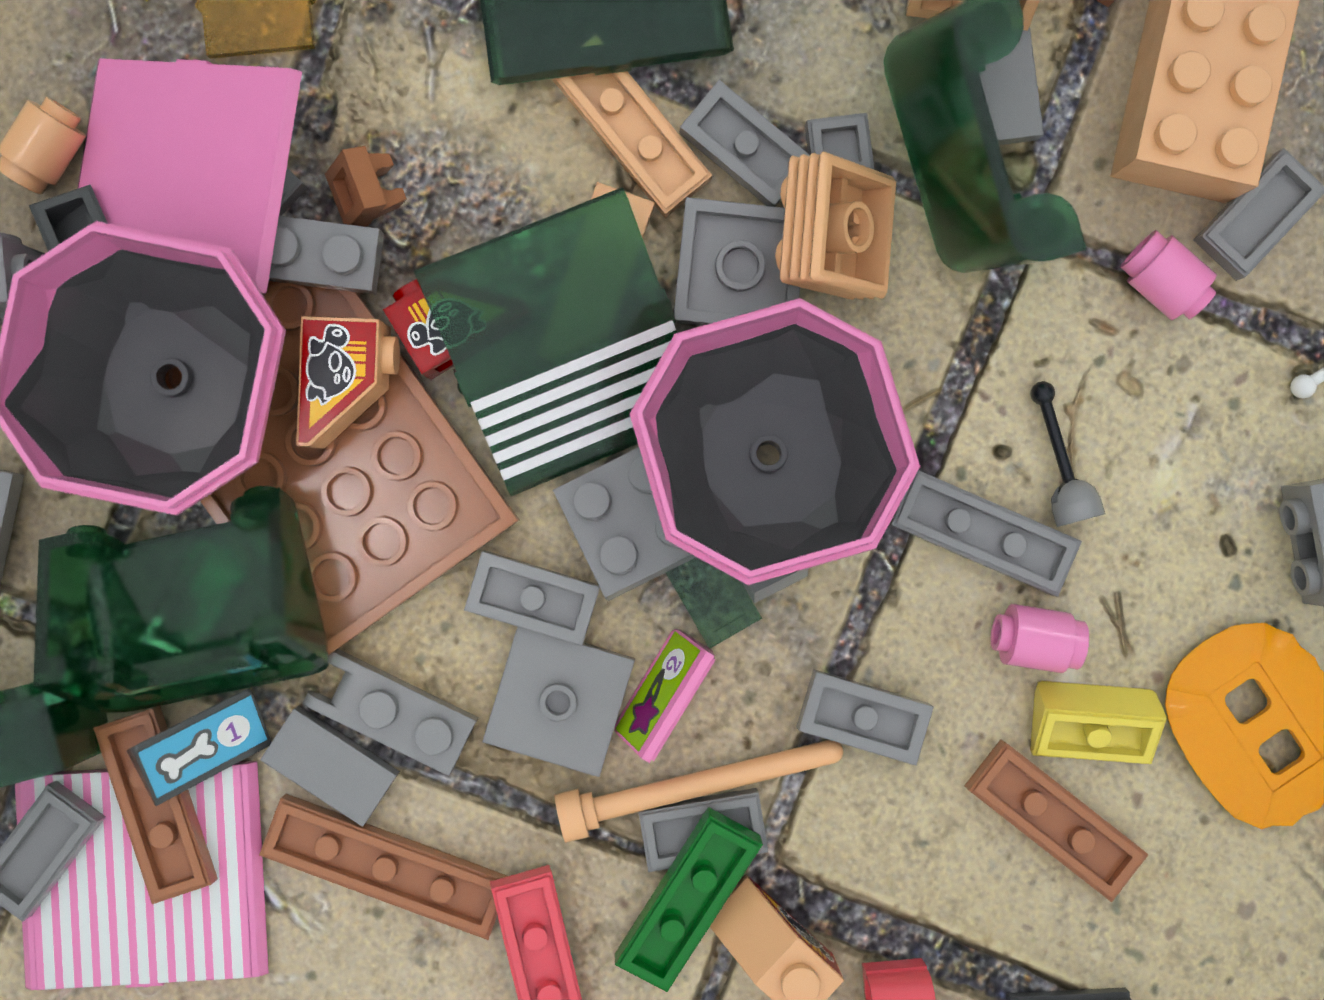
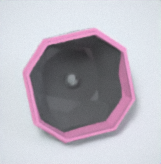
(90, 360)
(784, 382)

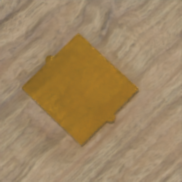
(256, 26)

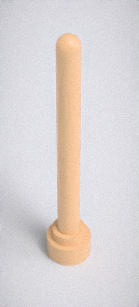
(583, 812)

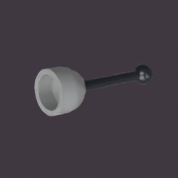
(1074, 498)

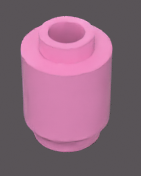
(1169, 276)
(1040, 639)

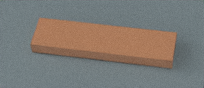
(382, 865)

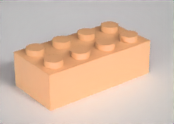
(1204, 95)

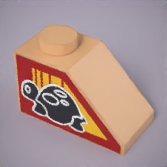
(341, 374)
(775, 947)

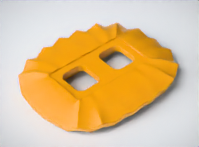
(1228, 751)

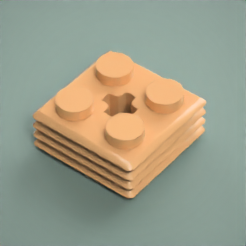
(836, 227)

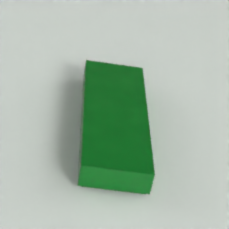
(688, 899)

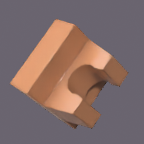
(357, 188)

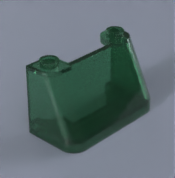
(955, 146)
(178, 610)

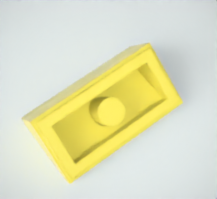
(1096, 722)

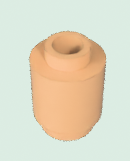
(40, 144)

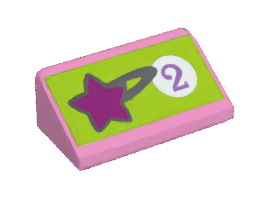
(664, 694)

